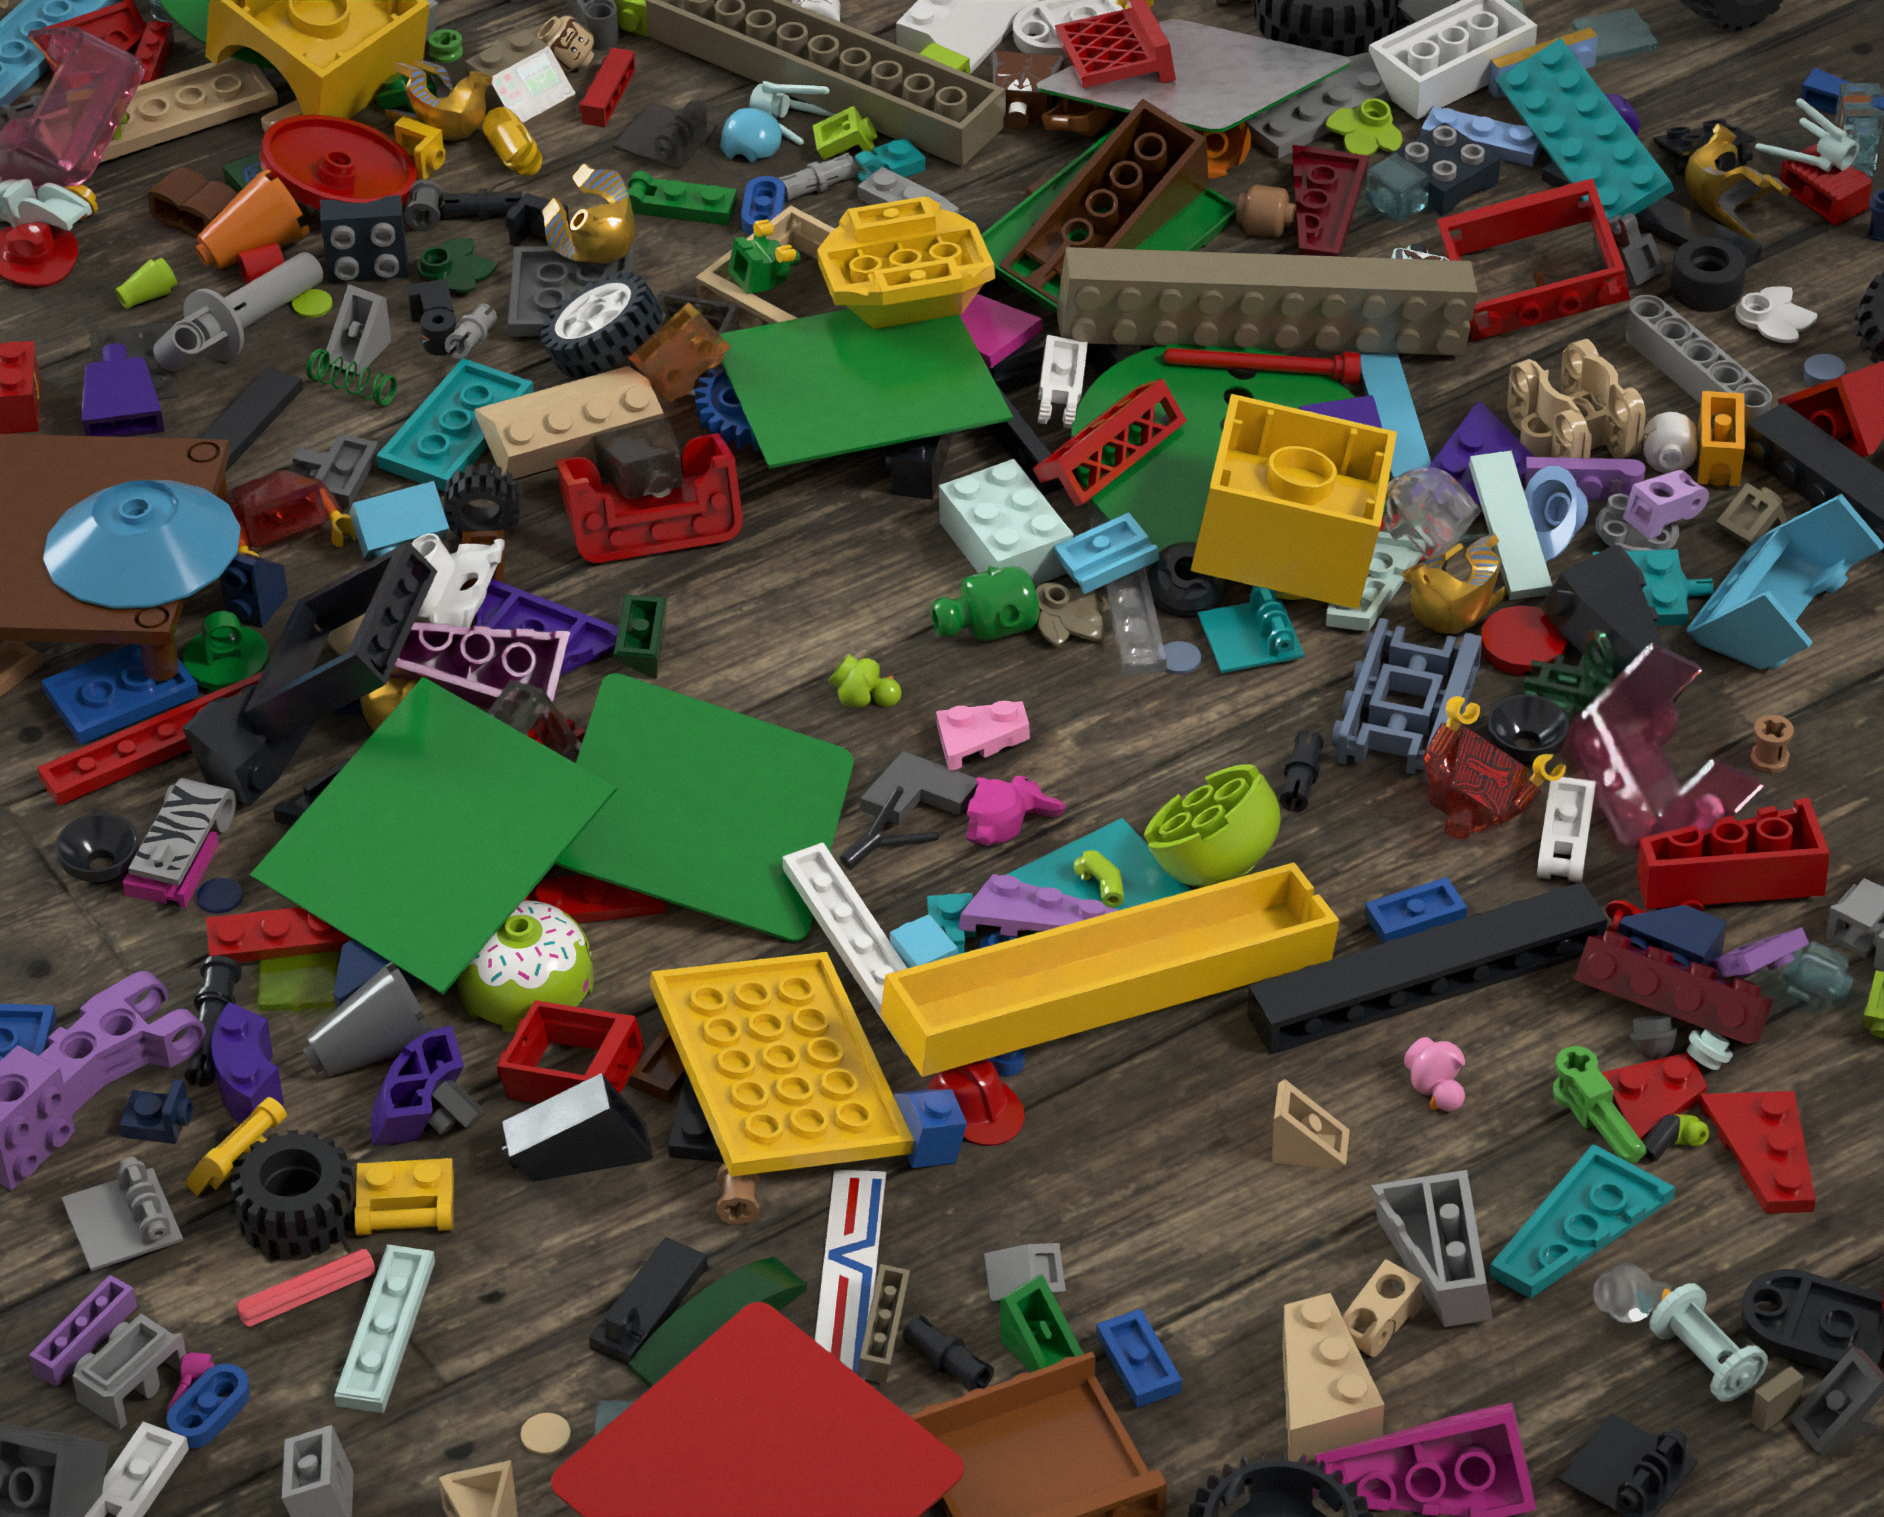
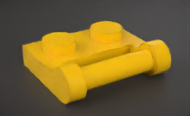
(218, 1163)
(404, 1195)

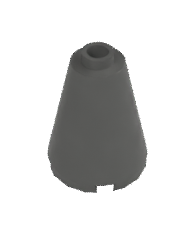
(368, 1025)

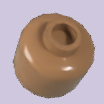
(1265, 211)

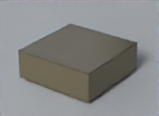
(1776, 1399)

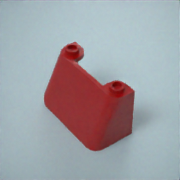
(692, 515)

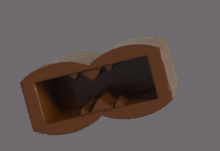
(188, 200)

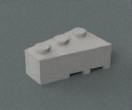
(1438, 1241)

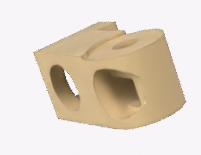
(1383, 1307)

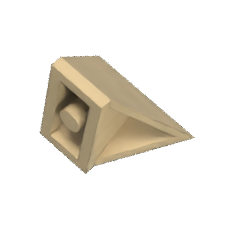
(1306, 1132)
(480, 1492)

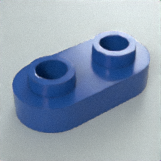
(762, 200)
(204, 1407)

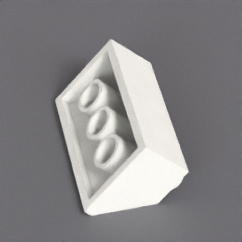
(959, 25)
(1449, 53)

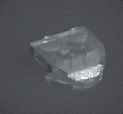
(1428, 509)

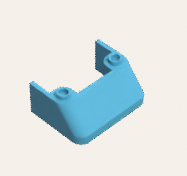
(1776, 579)

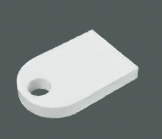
(1044, 15)

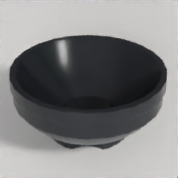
(1181, 596)
(1527, 718)
(94, 838)

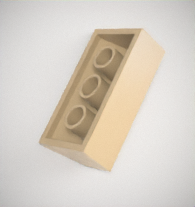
(560, 421)

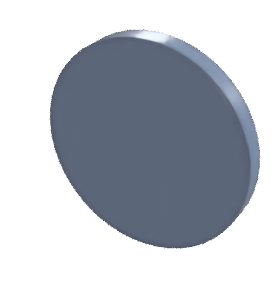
(1182, 657)

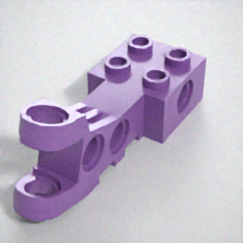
(99, 1048)

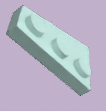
(1383, 581)

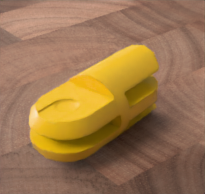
(512, 141)

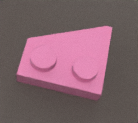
(981, 728)

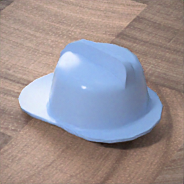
(1555, 508)

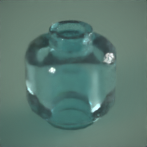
(1817, 975)

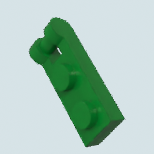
(681, 199)

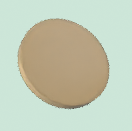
(545, 1434)

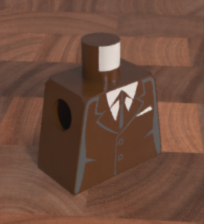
(1019, 77)

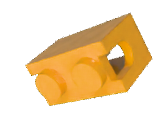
(1722, 447)

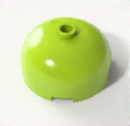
(1216, 828)

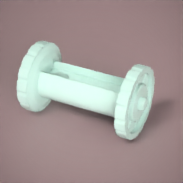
(1683, 1316)

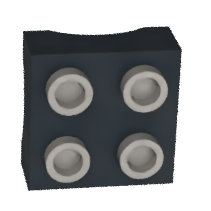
(1453, 165)
(364, 239)

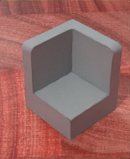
(1017, 1265)

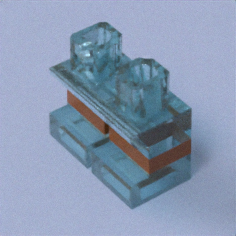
(1863, 121)

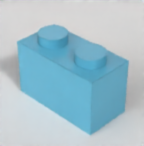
(397, 518)

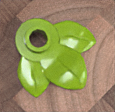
(1366, 127)

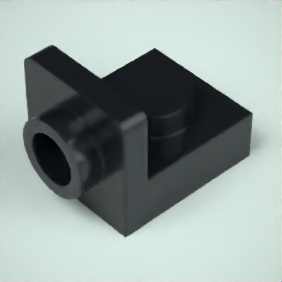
(528, 219)

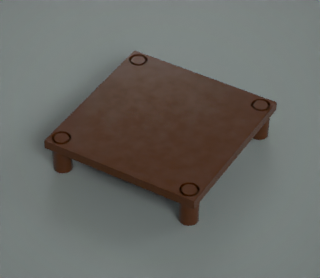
(38, 485)

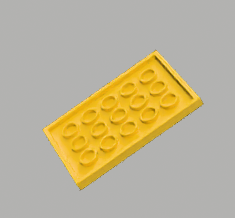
(780, 1064)

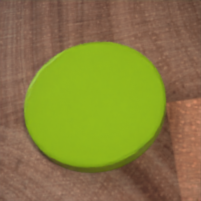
(312, 303)

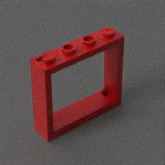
(1527, 218)

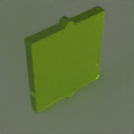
(298, 982)

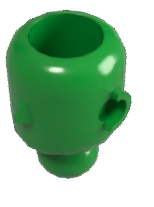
(989, 605)

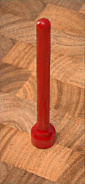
(1341, 367)

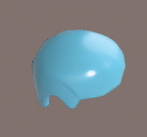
(751, 134)

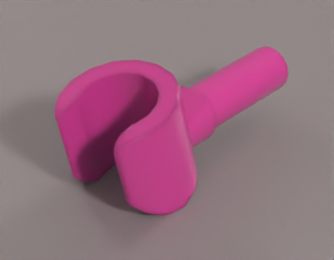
(192, 1368)

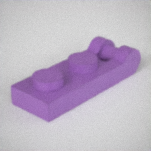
(1593, 474)

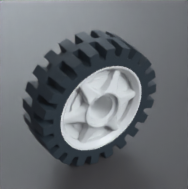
(601, 324)

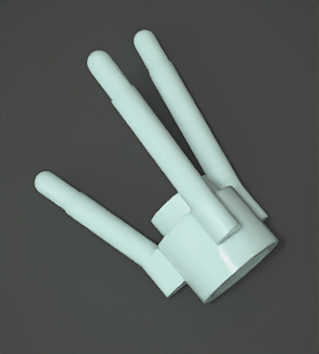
(772, 100)
(1834, 145)

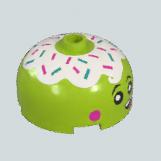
(530, 958)

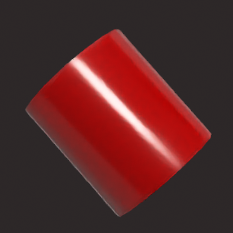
(258, 261)

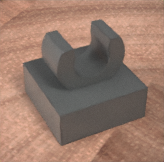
(456, 1107)

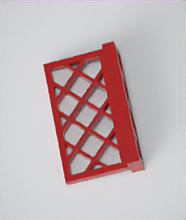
(1117, 46)

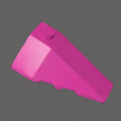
(1443, 1467)

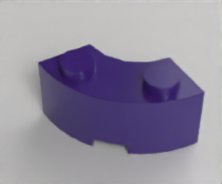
(242, 1061)
(407, 1090)

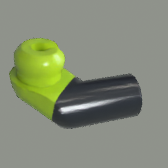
(1677, 1130)

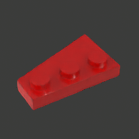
(1768, 1145)

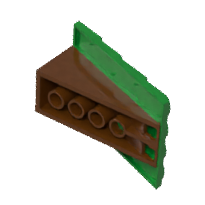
(1127, 191)

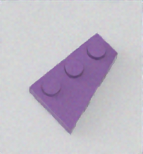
(1025, 907)

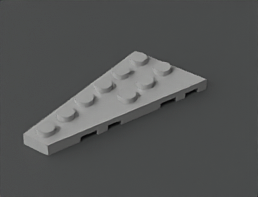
(1306, 113)

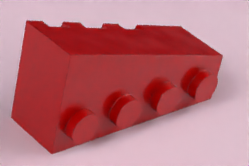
(1736, 860)

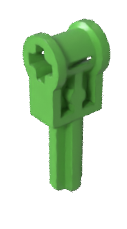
(1590, 1099)

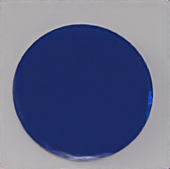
(219, 895)

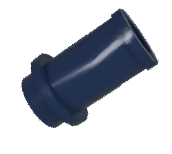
(1876, 226)

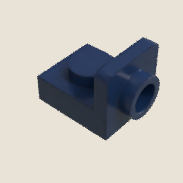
(157, 1115)

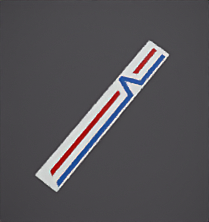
(850, 1263)

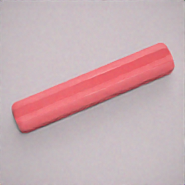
(305, 1287)

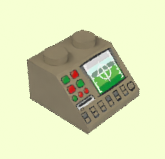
(524, 77)

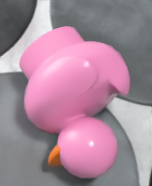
(1433, 1072)

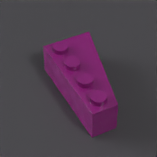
(481, 660)

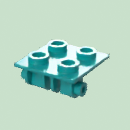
(1251, 632)

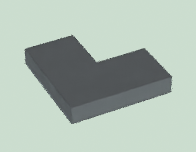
(921, 782)

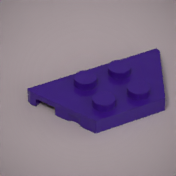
(1478, 435)
(514, 608)

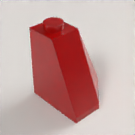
(1846, 408)

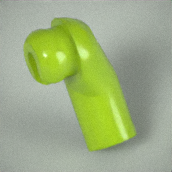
(1108, 875)

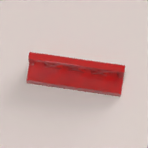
(1102, 432)

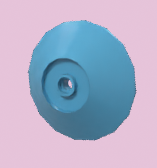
(142, 544)

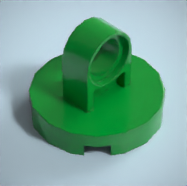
(224, 652)

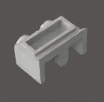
(126, 1364)

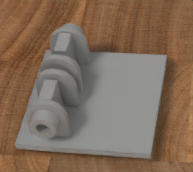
(122, 1216)

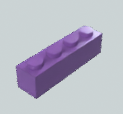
(83, 1330)

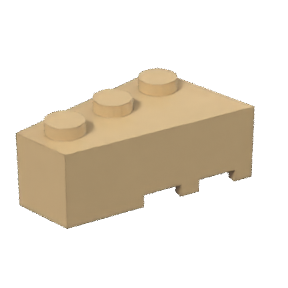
(1325, 1381)

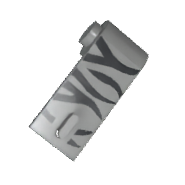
(181, 828)

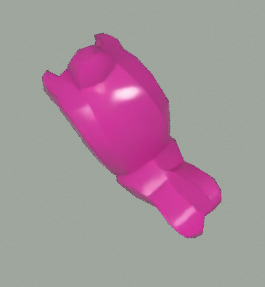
(1000, 808)

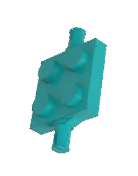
(1667, 584)

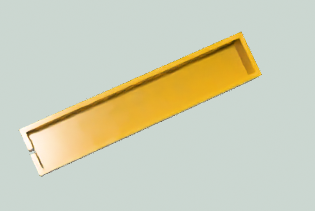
(1107, 968)

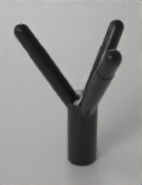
(872, 839)

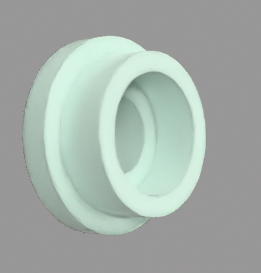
(1709, 1048)

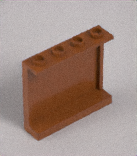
(1044, 1449)

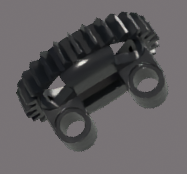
(1278, 1490)

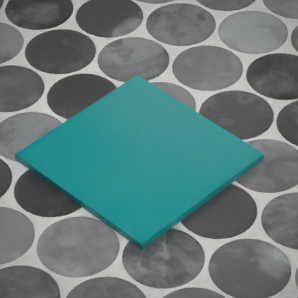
(1118, 842)

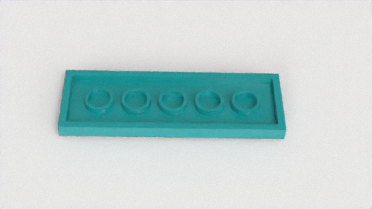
(1583, 130)

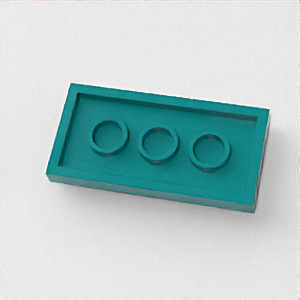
(444, 429)

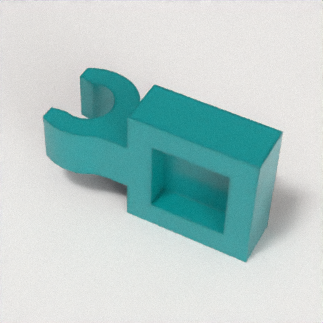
(897, 156)
(946, 913)

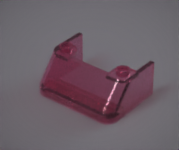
(76, 112)
(1621, 750)

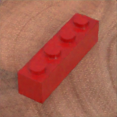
(155, 49)
(607, 87)

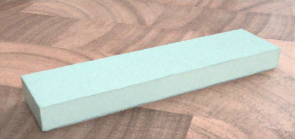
(1511, 521)
(384, 1329)

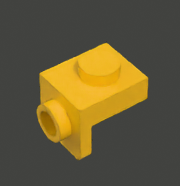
(422, 144)

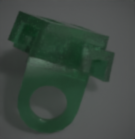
(1588, 678)

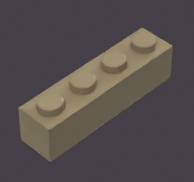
(882, 1323)

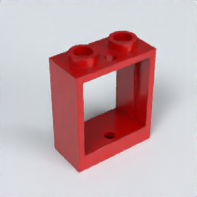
(610, 1033)

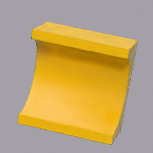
(325, 49)
(1295, 501)

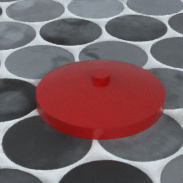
(336, 160)

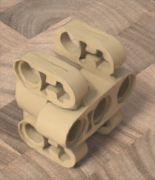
(1586, 412)

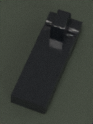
(648, 1300)

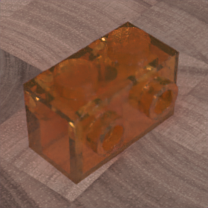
(680, 353)

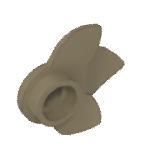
(1070, 612)

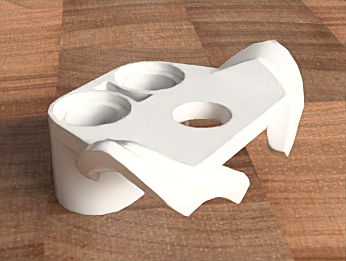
(444, 599)

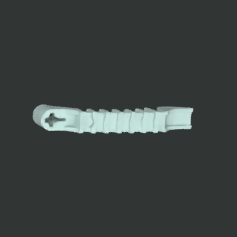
(54, 205)

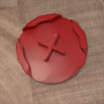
(1518, 636)

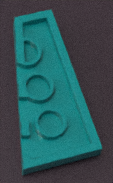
(1579, 1218)

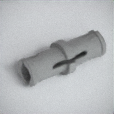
(819, 176)
(470, 331)

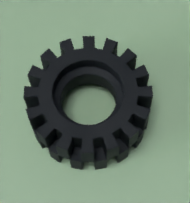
(482, 485)

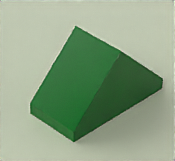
(1035, 1326)

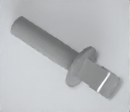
(216, 323)

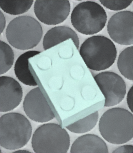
(1003, 521)

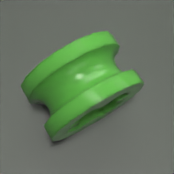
(445, 46)

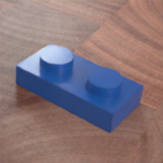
(1415, 910)
(1138, 1358)

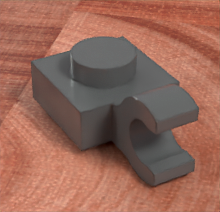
(1636, 250)

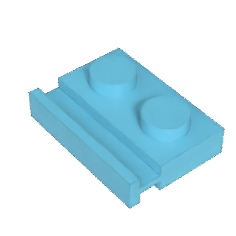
(1106, 553)

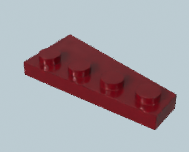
(1325, 197)

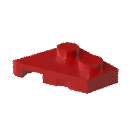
(1655, 1089)

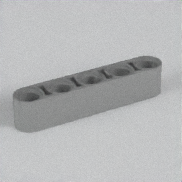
(1690, 356)

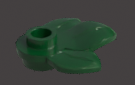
(456, 264)

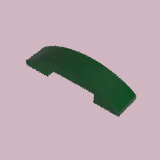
(709, 1310)

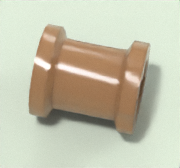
(1771, 750)
(737, 1197)

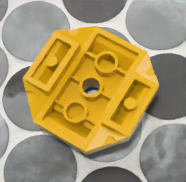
(904, 262)

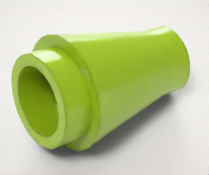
(147, 283)

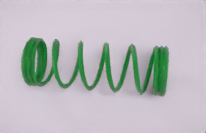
(325, 365)

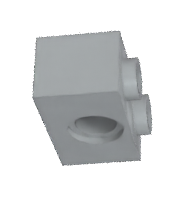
(317, 1475)

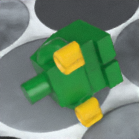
(761, 262)

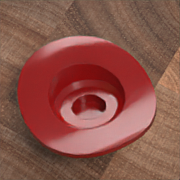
(37, 254)

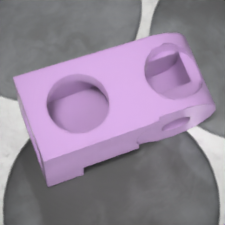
(1664, 501)

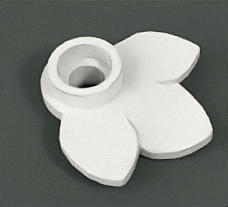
(1774, 314)

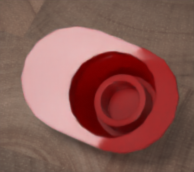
(987, 1103)

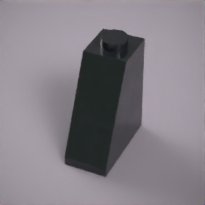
(576, 1133)

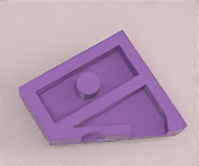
(1752, 957)

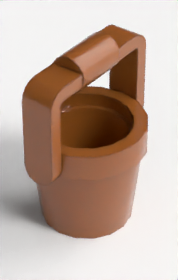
(1079, 117)

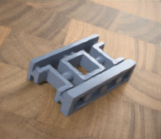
(1411, 671)

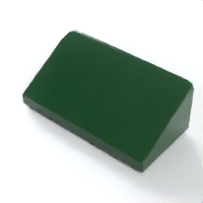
(641, 633)

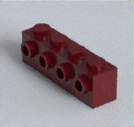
(1674, 989)

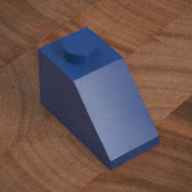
(934, 1124)

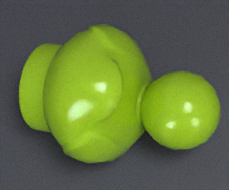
(860, 677)

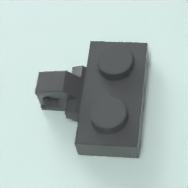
(341, 468)

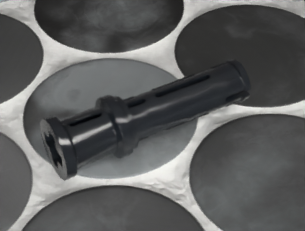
(217, 988)

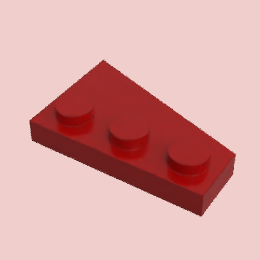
(115, 24)

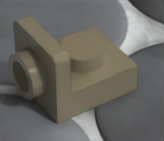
(1752, 514)

